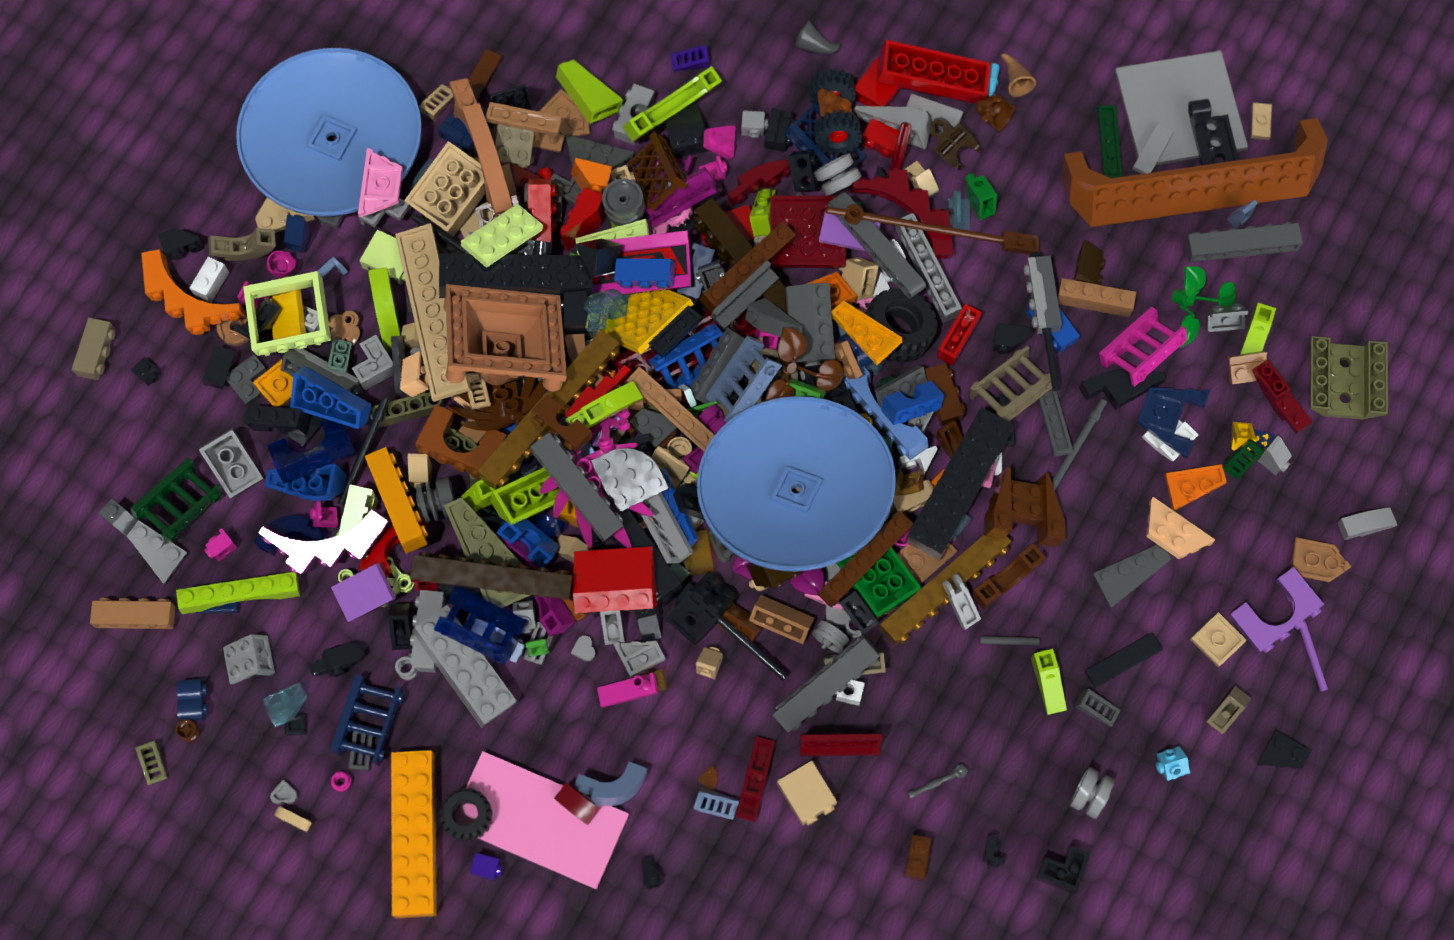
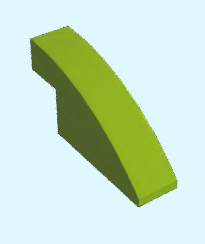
(384, 306)

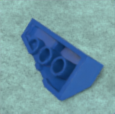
(315, 486)

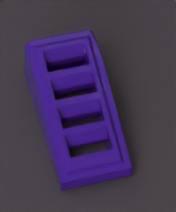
(698, 63)

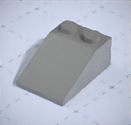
(231, 462)

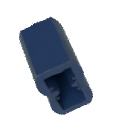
(191, 700)

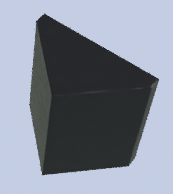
(599, 256)

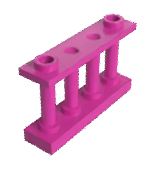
(1135, 332)

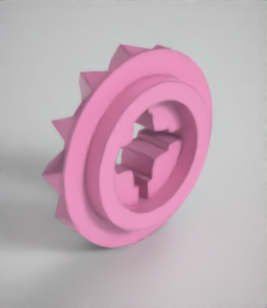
(680, 218)

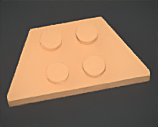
(1174, 532)

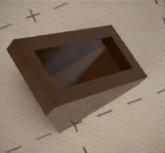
(949, 438)

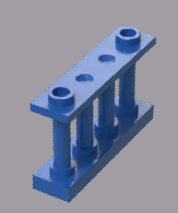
(685, 347)

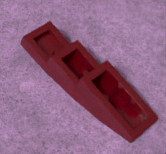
(755, 779)

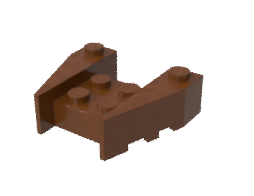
(1025, 505)

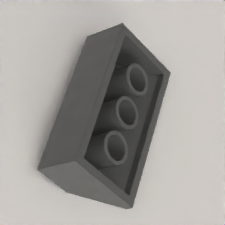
(812, 309)

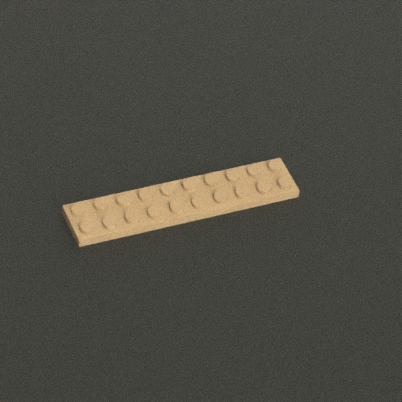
(421, 272)

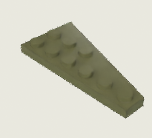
(482, 544)

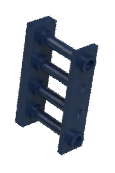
(347, 724)

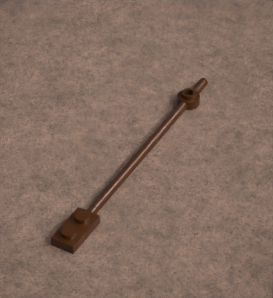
(1009, 240)

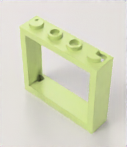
(280, 286)

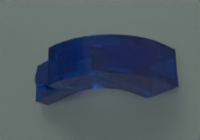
(290, 526)

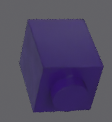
(486, 867)

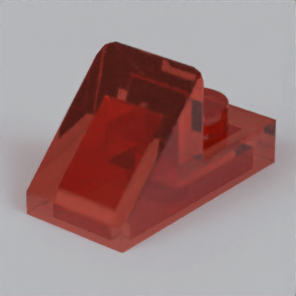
(521, 176)

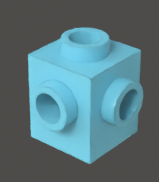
(1172, 763)

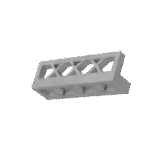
(666, 525)

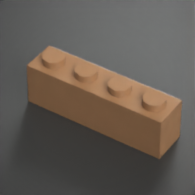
(1096, 297)
(132, 614)

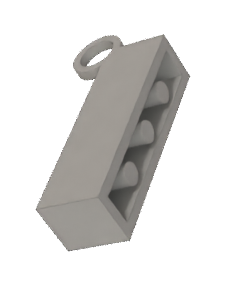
(427, 604)
(836, 616)

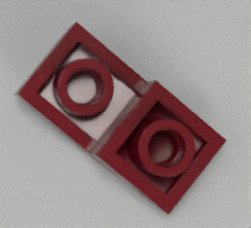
(576, 803)

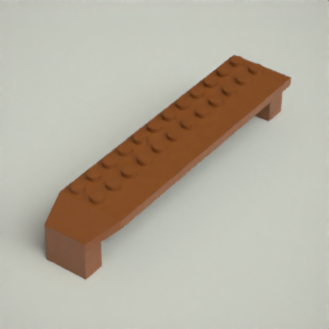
(1196, 188)

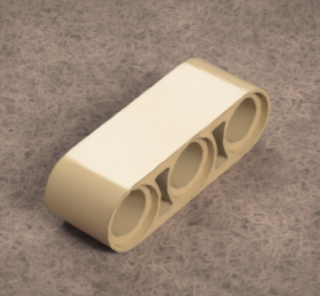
(913, 501)

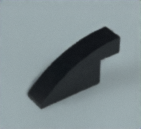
(1118, 386)

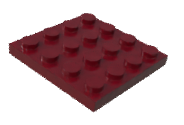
(805, 218)

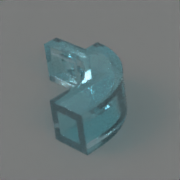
(602, 305)

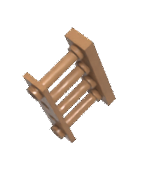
(544, 125)

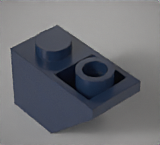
(297, 233)

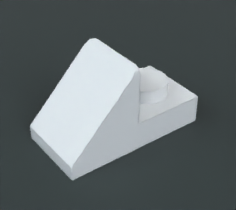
(311, 319)
(924, 460)

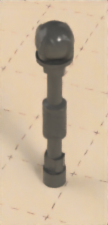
(960, 771)

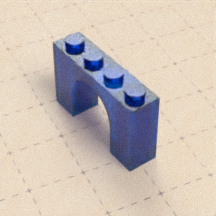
(294, 465)

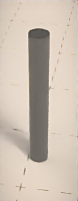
(1009, 640)

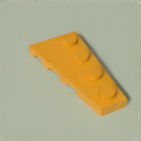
(866, 332)

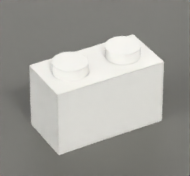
(209, 280)

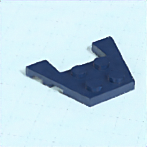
(1163, 411)

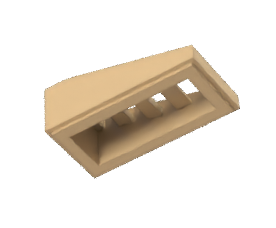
(434, 114)
(475, 378)

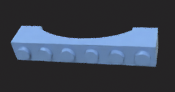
(909, 440)

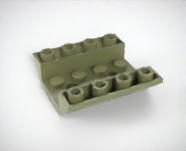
(1362, 382)

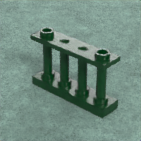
(172, 483)

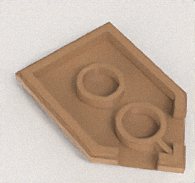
(572, 119)
(1317, 560)

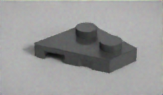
(653, 424)

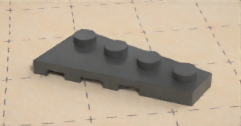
(1128, 574)

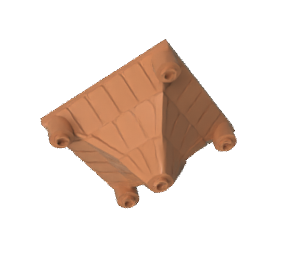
(504, 335)

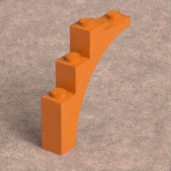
(197, 313)

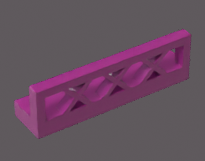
(696, 188)

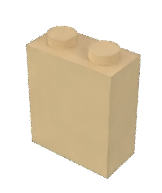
(807, 793)

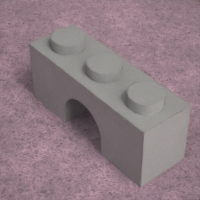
(637, 100)

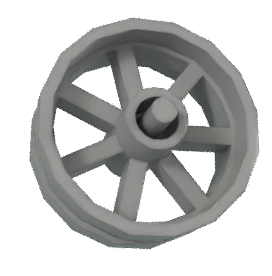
(830, 636)

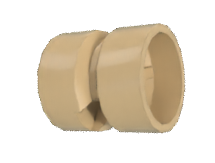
(679, 447)

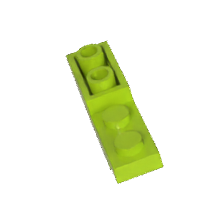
(607, 405)

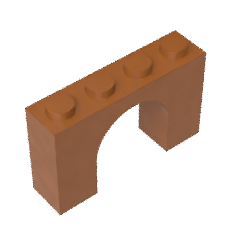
(432, 443)

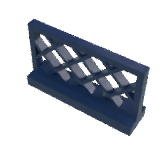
(803, 139)

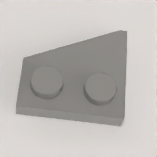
(639, 656)

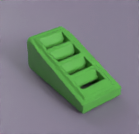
(537, 647)

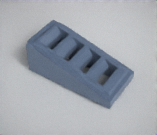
(1242, 214)
(706, 808)

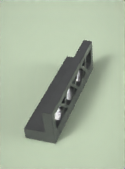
(746, 293)

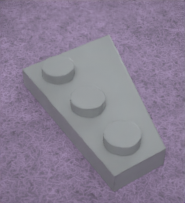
(160, 557)

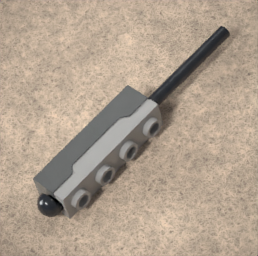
(1044, 305)
(298, 358)

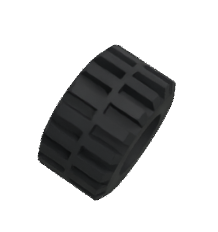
(459, 798)

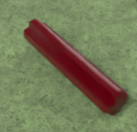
(900, 146)

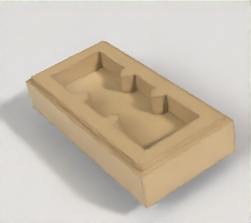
(1261, 121)

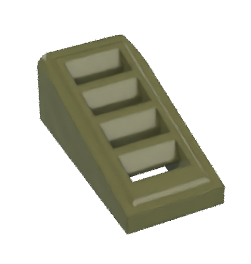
(139, 749)

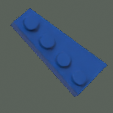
(682, 519)

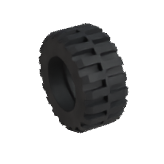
(912, 311)

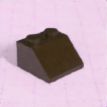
(1089, 264)

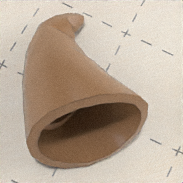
(1020, 79)

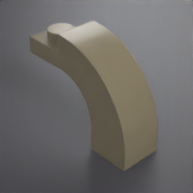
(249, 247)

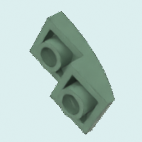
(339, 355)

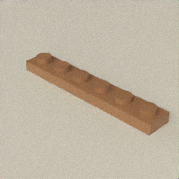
(671, 409)

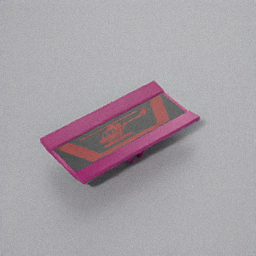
(656, 246)

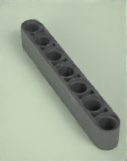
(881, 250)

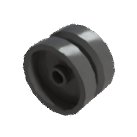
(623, 202)

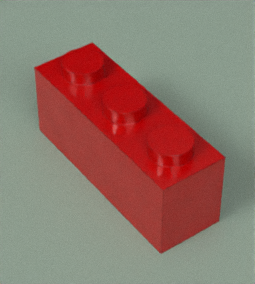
(958, 334)

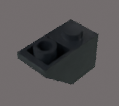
(178, 243)

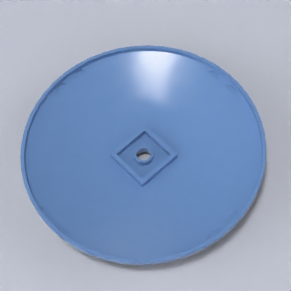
(318, 96)
(786, 445)

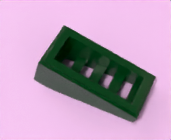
(1234, 467)

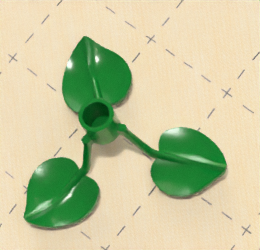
(1194, 281)

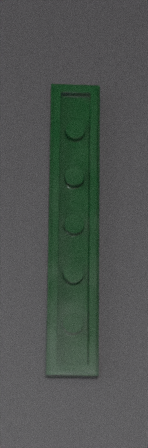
(1109, 141)

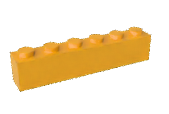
(396, 501)

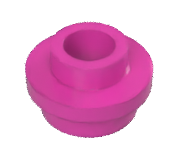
(335, 778)

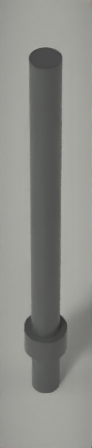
(1093, 418)

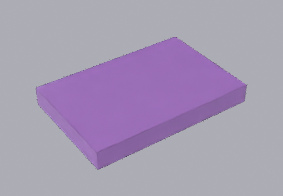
(835, 233)
(363, 592)

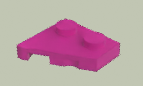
(720, 141)

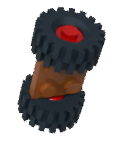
(837, 127)

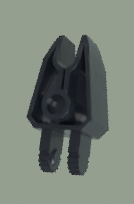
(337, 660)

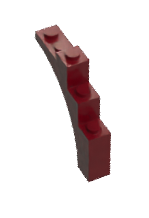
(896, 189)

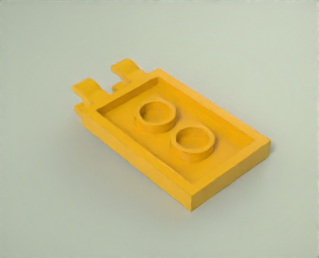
(291, 318)

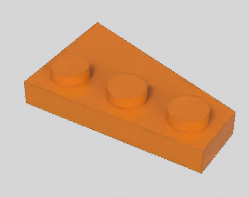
(1193, 483)

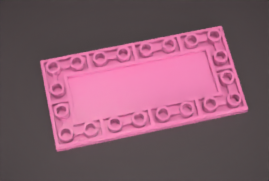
(537, 826)

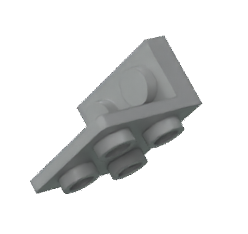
(248, 658)

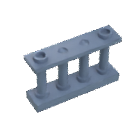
(733, 373)

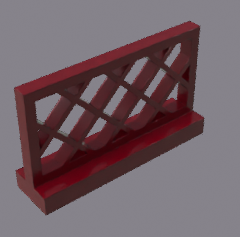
(840, 745)

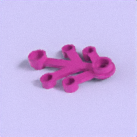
(606, 443)

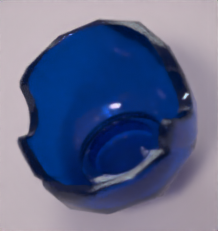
(550, 525)

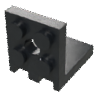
(703, 606)

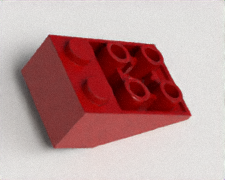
(584, 218)

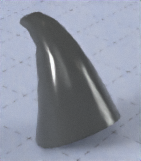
(813, 41)

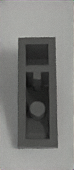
(769, 318)

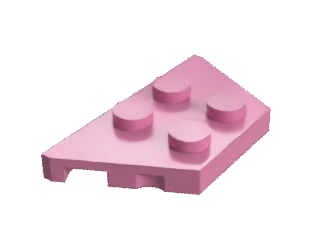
(380, 184)

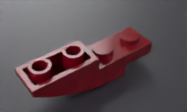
(765, 175)
(1280, 398)

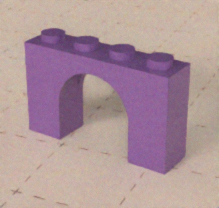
(1304, 604)

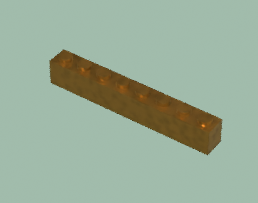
(932, 595)

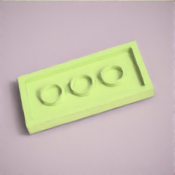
(501, 235)

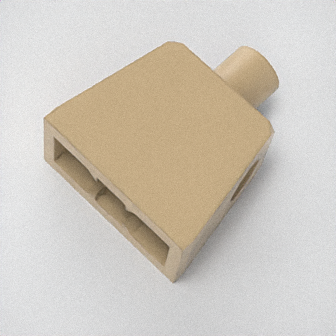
(860, 276)

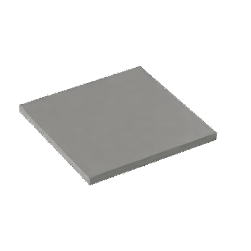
(1161, 95)

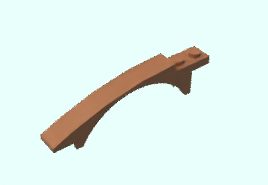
(474, 120)

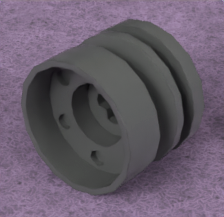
(434, 499)

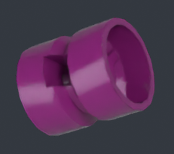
(712, 418)

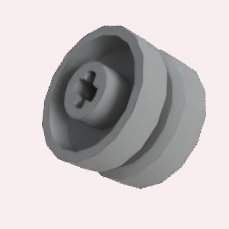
(838, 176)
(1095, 794)

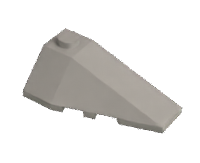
(895, 116)

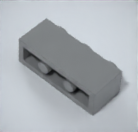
(936, 110)

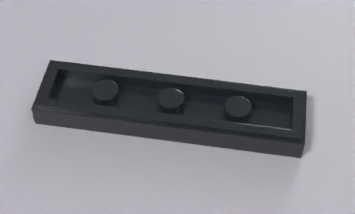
(1123, 660)

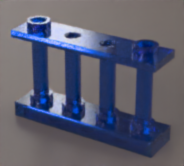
(486, 611)

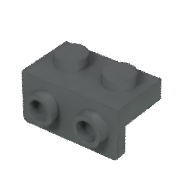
(1225, 318)

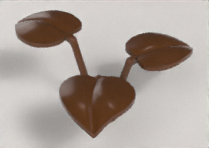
(789, 347)

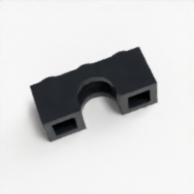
(287, 419)

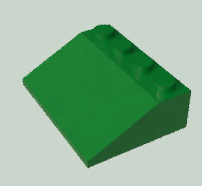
(885, 583)

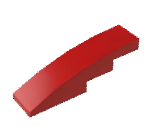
(604, 387)

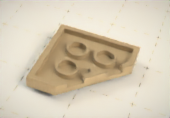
(274, 216)

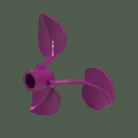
(807, 582)

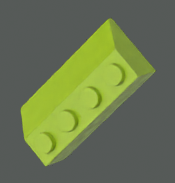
(522, 497)

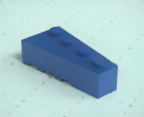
(327, 400)

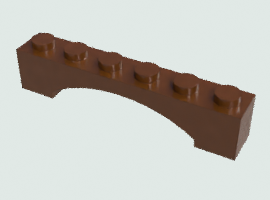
(747, 266)
(865, 559)

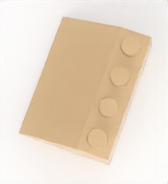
(449, 189)

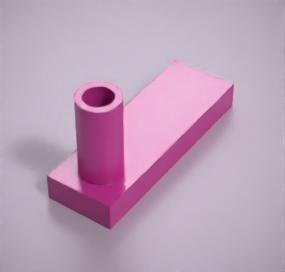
(627, 690)

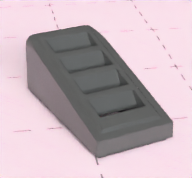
(1080, 704)

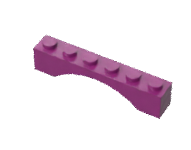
(552, 611)

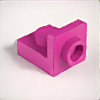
(716, 169)

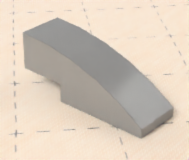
(1366, 523)

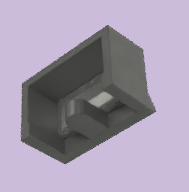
(710, 274)

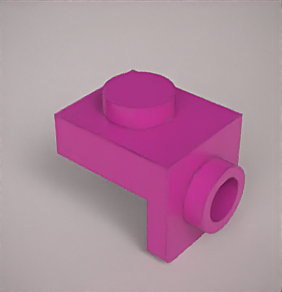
(324, 516)

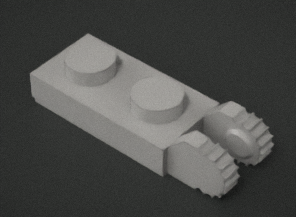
(962, 602)

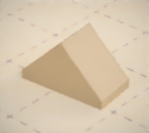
(568, 545)

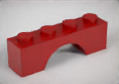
(381, 550)

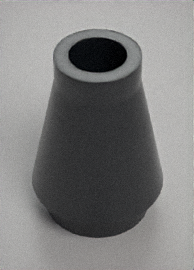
(651, 875)

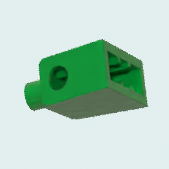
(981, 196)

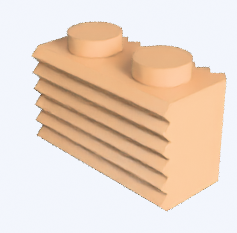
(414, 375)

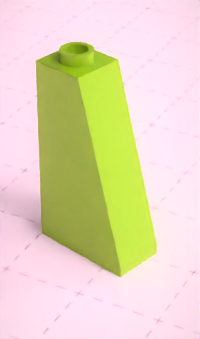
(587, 92)

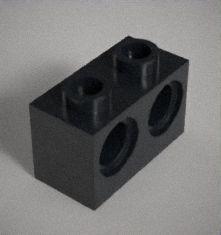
(800, 170)

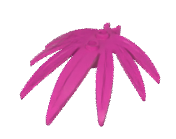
(591, 475)

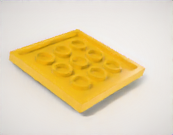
(645, 318)

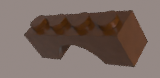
(1010, 576)

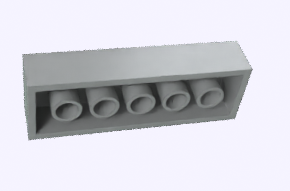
(465, 671)

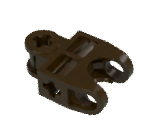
(948, 134)

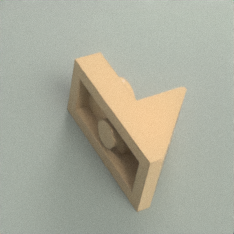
(921, 179)

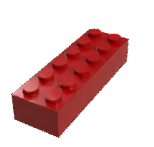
(933, 72)

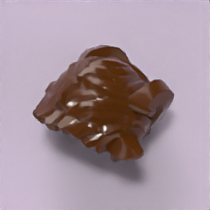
(995, 111)

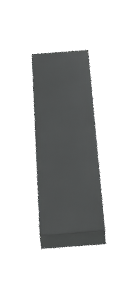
(1055, 424)

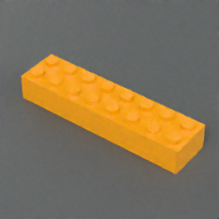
(413, 834)

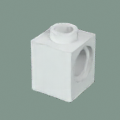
(855, 697)

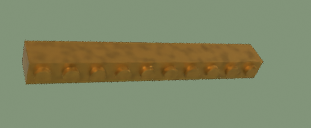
(580, 374)

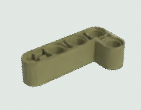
(407, 412)

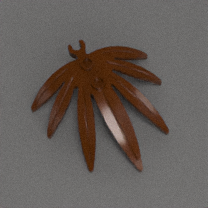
(505, 405)

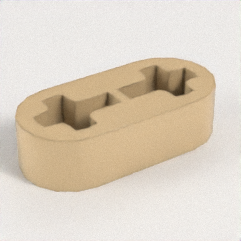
(292, 819)

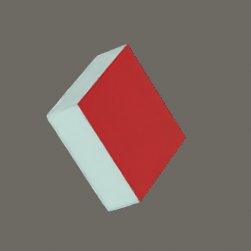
(687, 396)

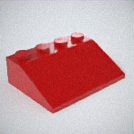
(614, 580)

